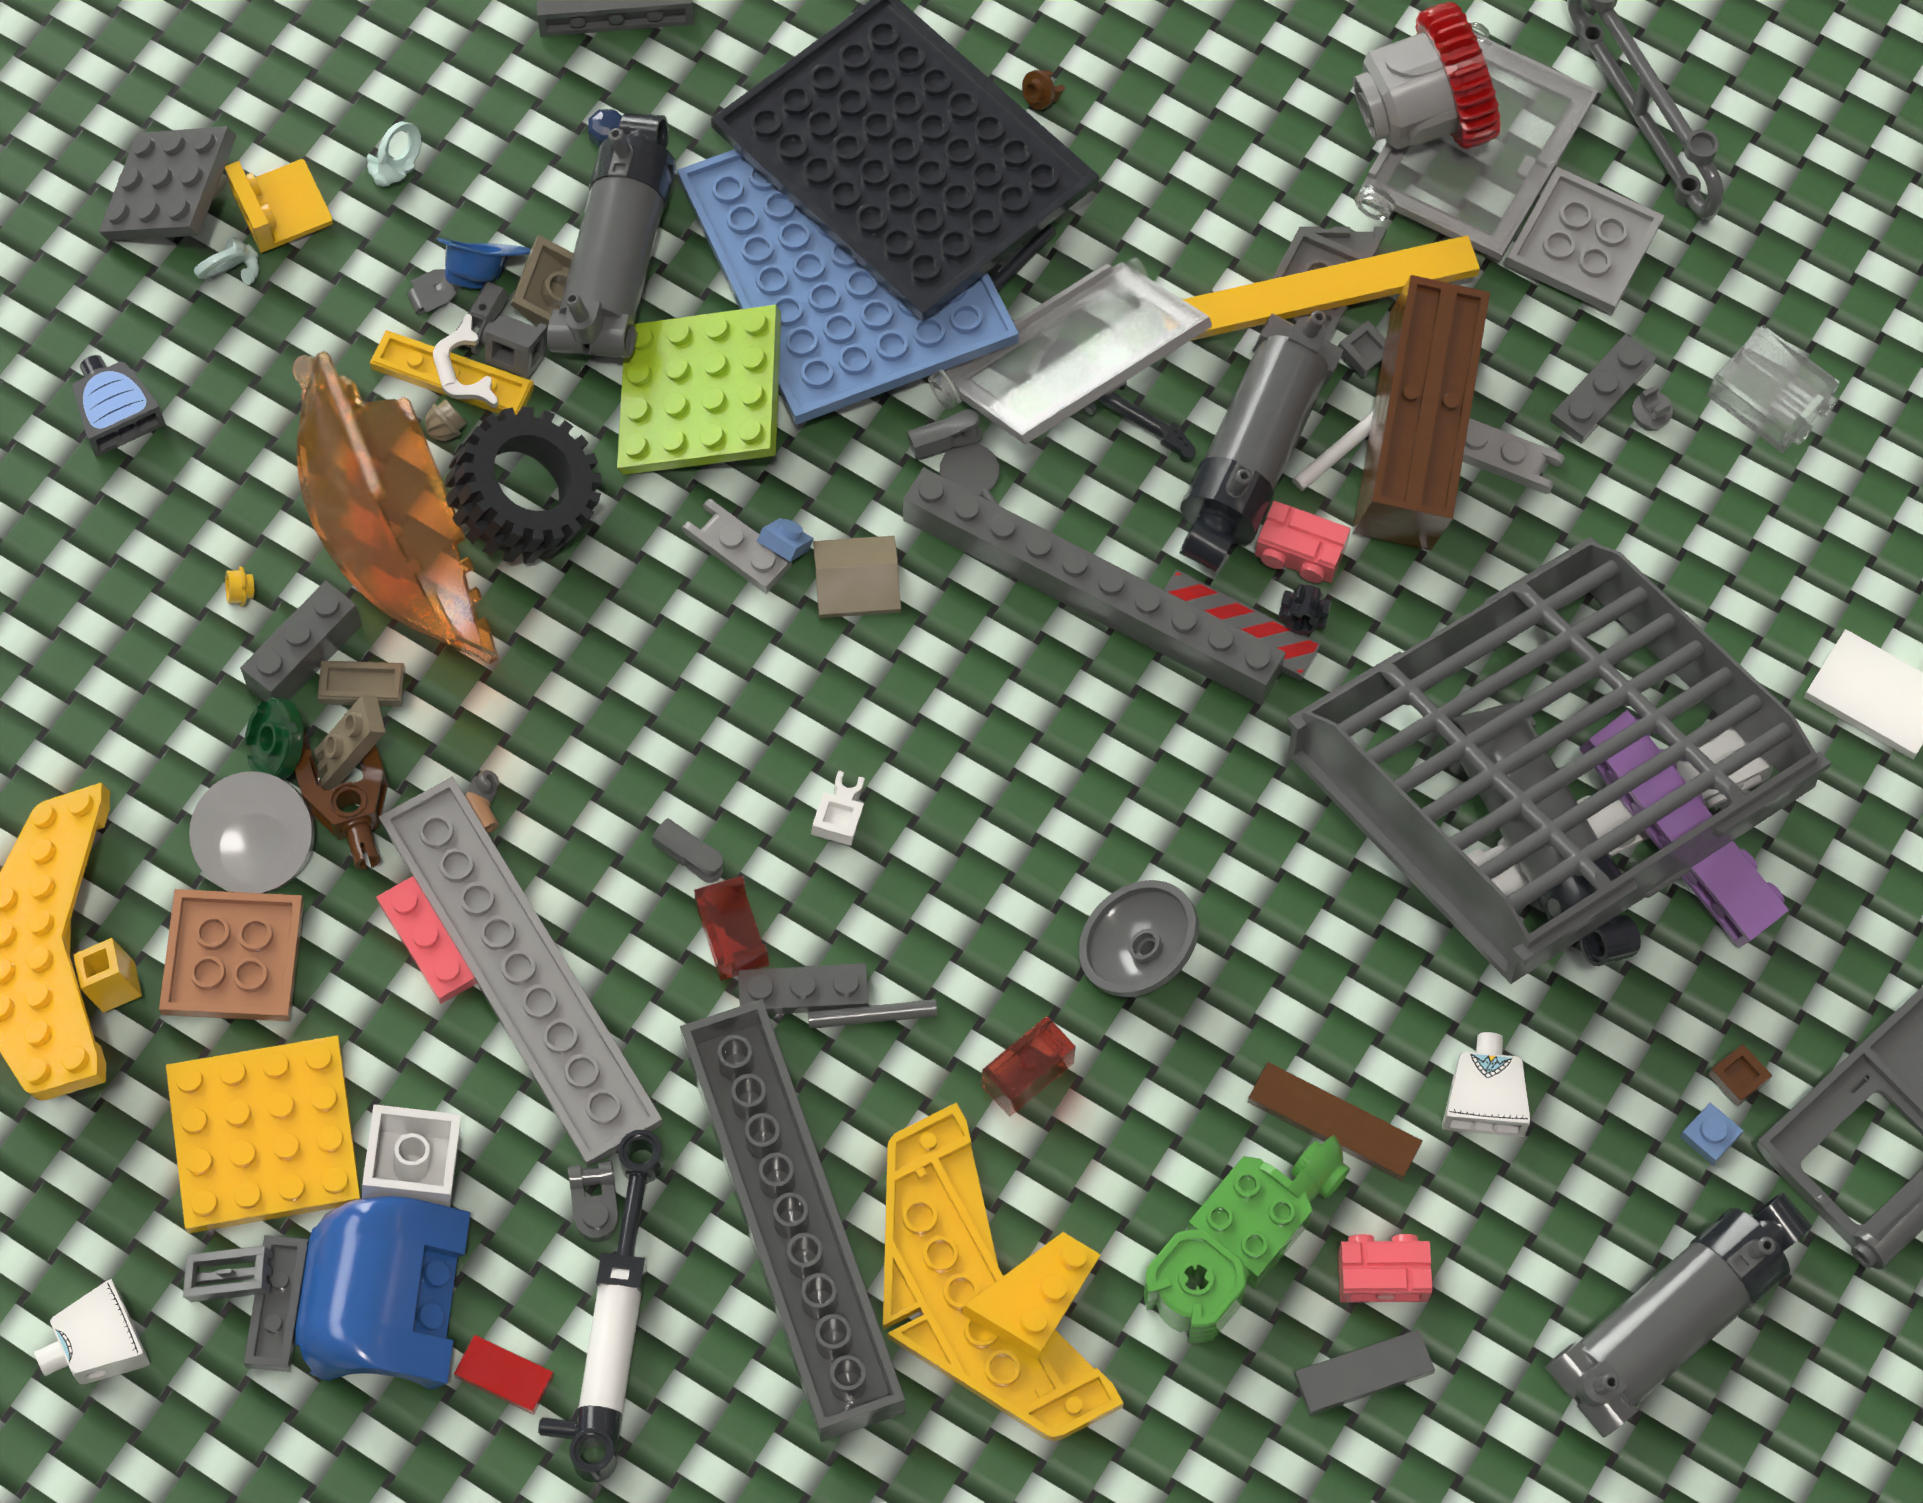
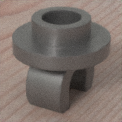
(1652, 409)

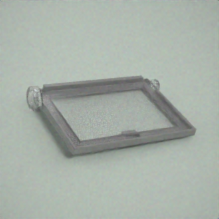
(1492, 185)
(1073, 350)

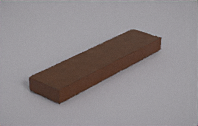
(1327, 1115)

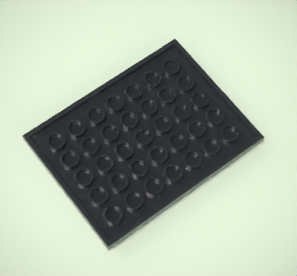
(905, 154)

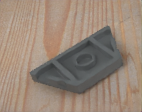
(1321, 248)

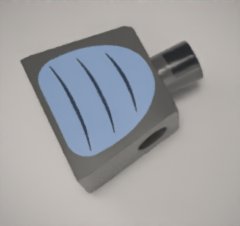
(114, 405)

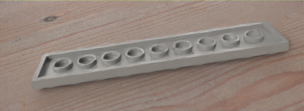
(520, 971)

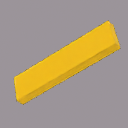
(415, 364)

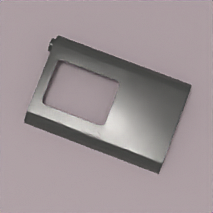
(1894, 1067)

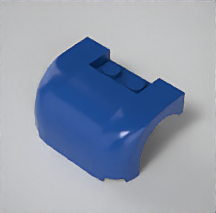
(381, 1290)

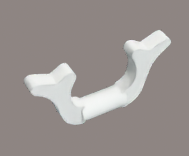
(450, 385)

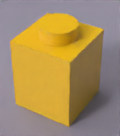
(107, 975)

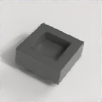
(1363, 348)

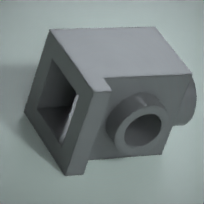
(514, 345)

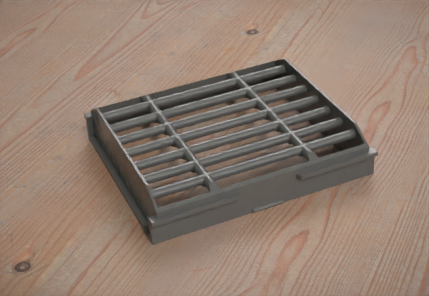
(1437, 863)

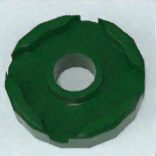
(275, 737)

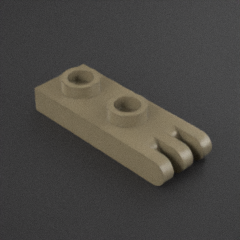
(349, 741)

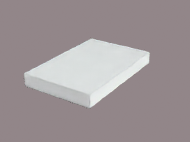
(1872, 693)

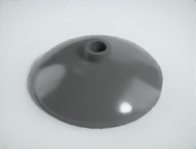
(1129, 926)

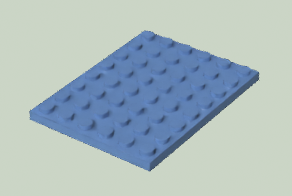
(838, 323)

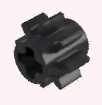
(1304, 609)

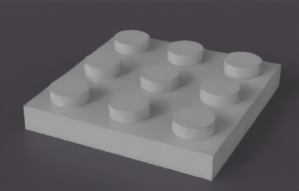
(1584, 240)

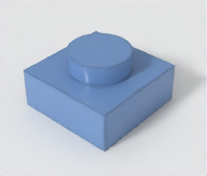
(785, 539)
(1711, 1133)

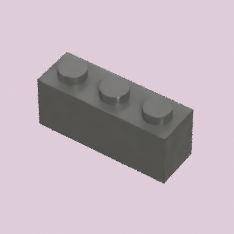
(301, 644)

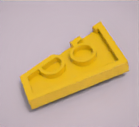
(1035, 1295)

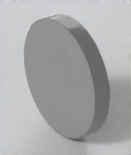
(251, 833)

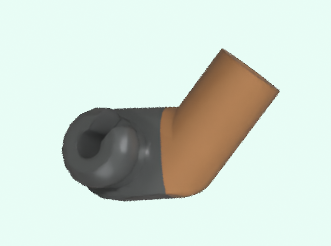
(480, 796)

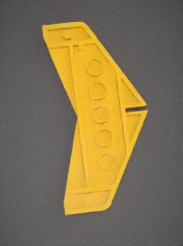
(41, 1006)
(945, 1257)

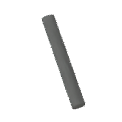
(872, 1014)

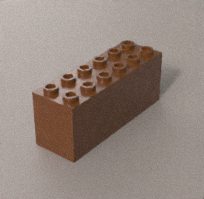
(1421, 413)

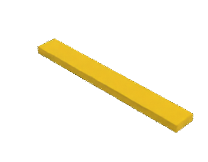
(1335, 285)

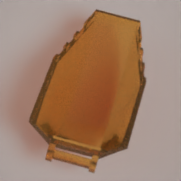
(384, 508)

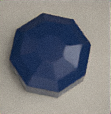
(601, 124)

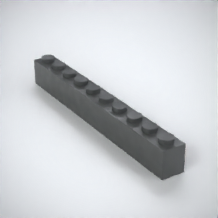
(1093, 586)

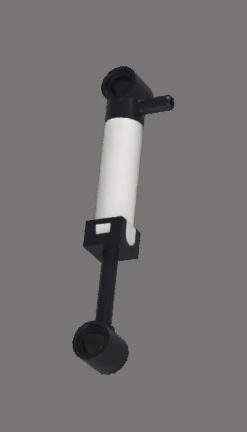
(613, 1328)

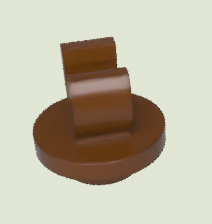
(1039, 89)

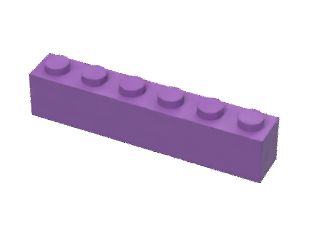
(1724, 880)

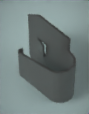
(426, 296)

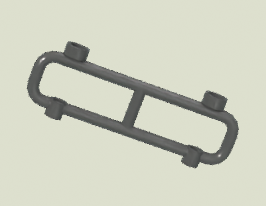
(1699, 145)

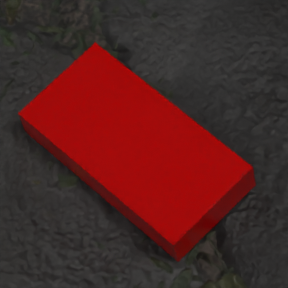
(504, 1374)

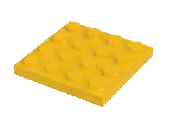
(262, 1134)

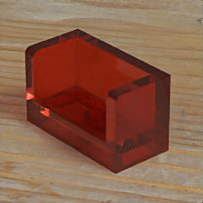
(730, 927)
(1028, 1066)

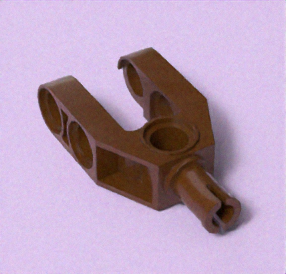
(328, 804)

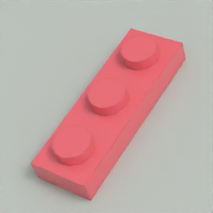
(426, 939)

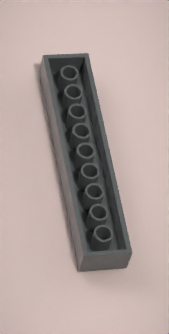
(792, 1221)

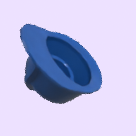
(476, 263)

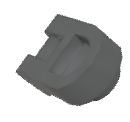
(594, 1215)

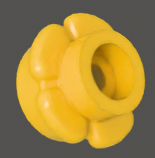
(239, 586)

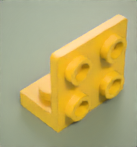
(279, 203)

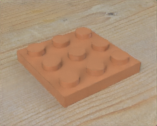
(231, 955)

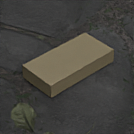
(347, 680)

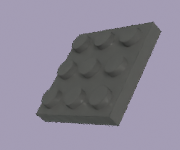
(167, 183)

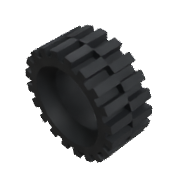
(499, 519)

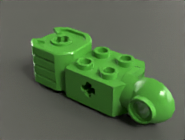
(1238, 1239)

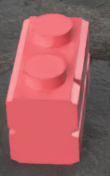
(1302, 543)
(1384, 1269)

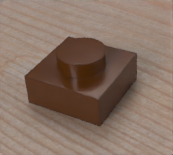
(1740, 1075)

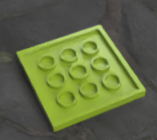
(700, 391)

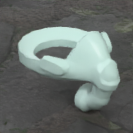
(390, 170)
(235, 254)

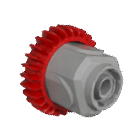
(1429, 85)

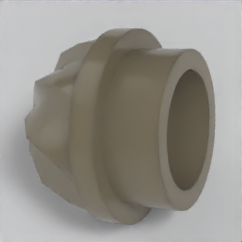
(444, 421)

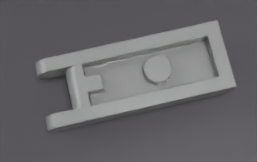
(1509, 456)
(738, 547)

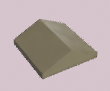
(542, 281)
(857, 576)

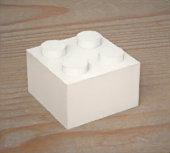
(411, 1154)

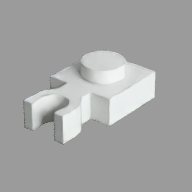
(839, 813)

